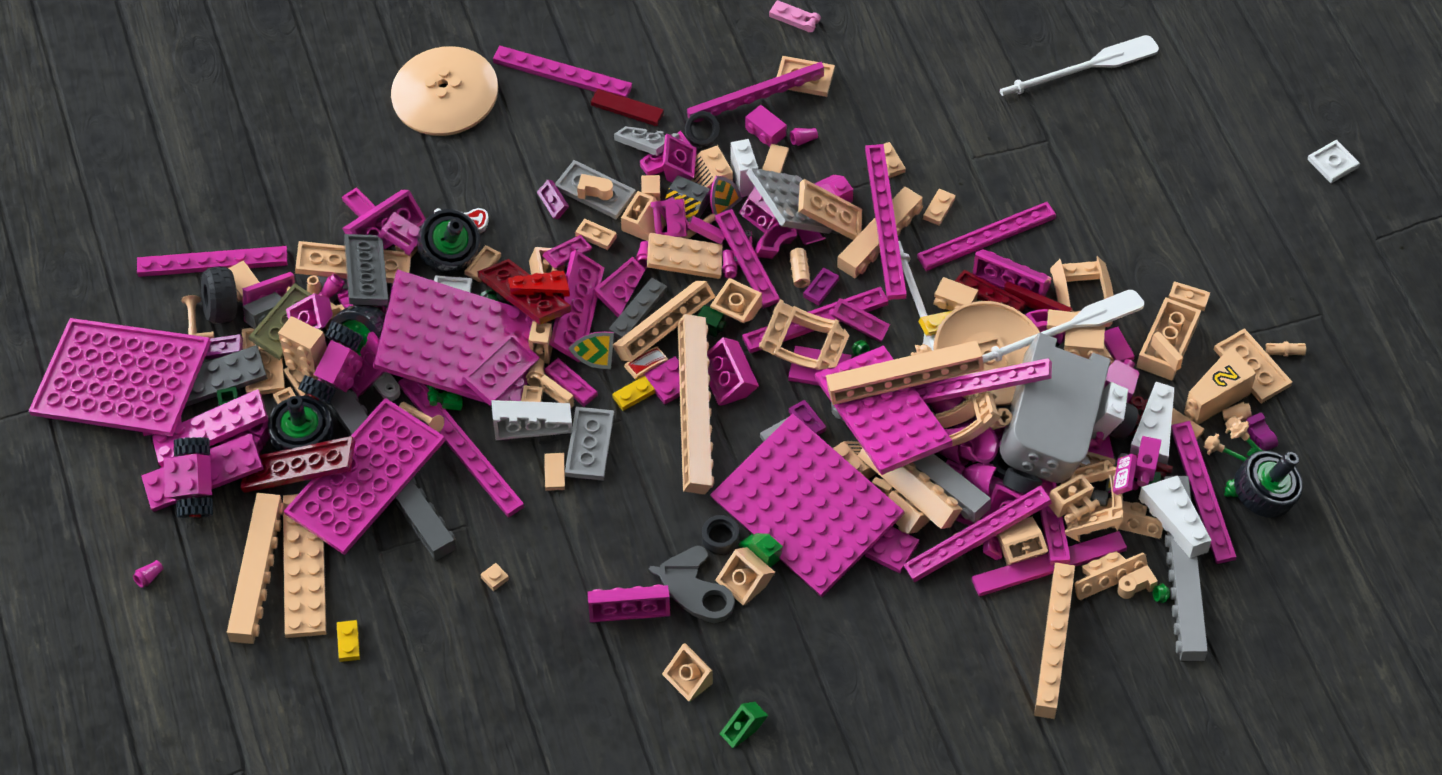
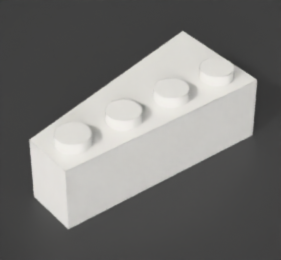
(530, 419)
(1156, 420)
(1177, 514)

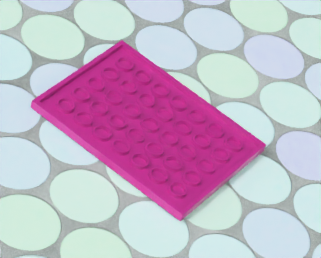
(443, 332)
(120, 377)
(808, 503)

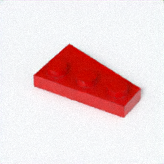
(547, 283)

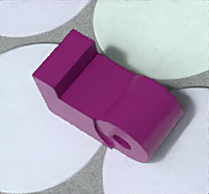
(1261, 433)

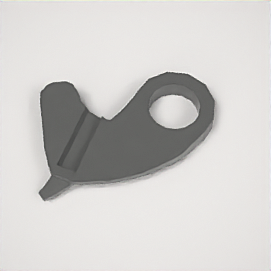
(689, 591)

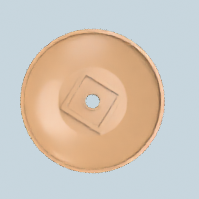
(446, 110)
(990, 326)

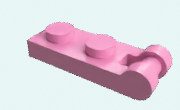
(794, 16)

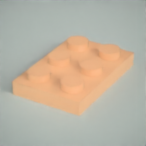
(818, 87)

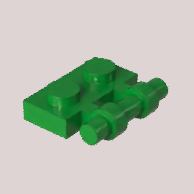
(448, 399)

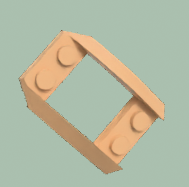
(1077, 272)
(778, 327)
(976, 405)
(1100, 519)

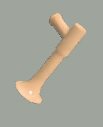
(191, 302)
(435, 423)

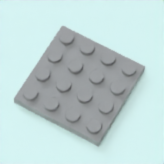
(782, 197)

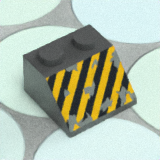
(694, 195)

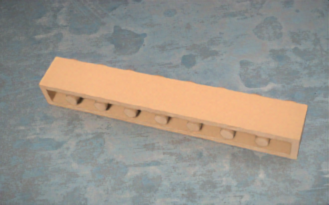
(904, 372)
(255, 568)
(1054, 641)

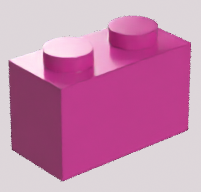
(765, 126)

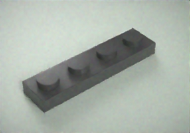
(638, 308)

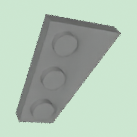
(641, 140)

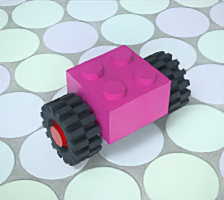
(336, 366)
(189, 477)

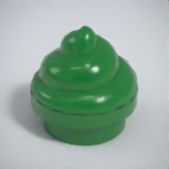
(1230, 489)

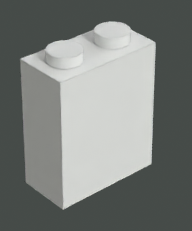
(741, 161)
(1111, 409)

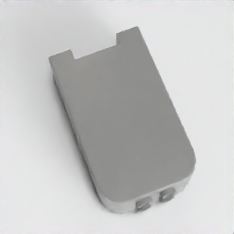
(1055, 415)

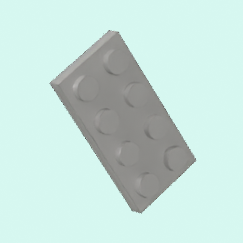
(613, 207)
(589, 443)

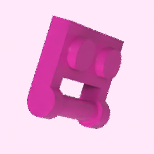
(674, 216)
(402, 229)

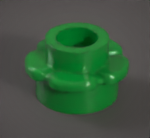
(860, 347)
(1161, 593)

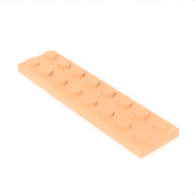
(303, 579)

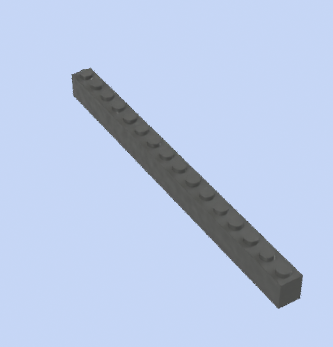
(410, 500)

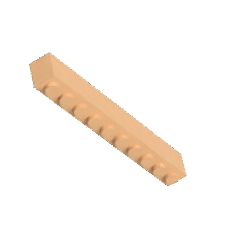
(695, 404)

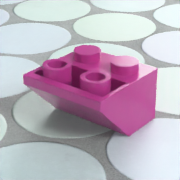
(758, 212)

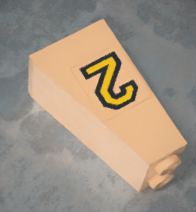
(1220, 387)

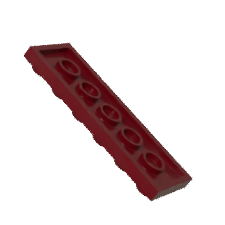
(537, 306)
(302, 464)

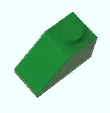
(764, 547)
(743, 723)

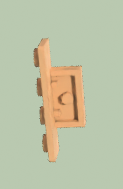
(1136, 520)
(1107, 573)

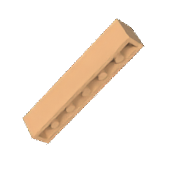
(866, 245)
(663, 321)
(920, 492)

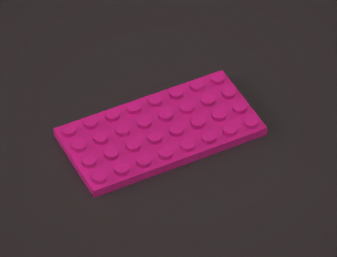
(891, 425)
(385, 458)

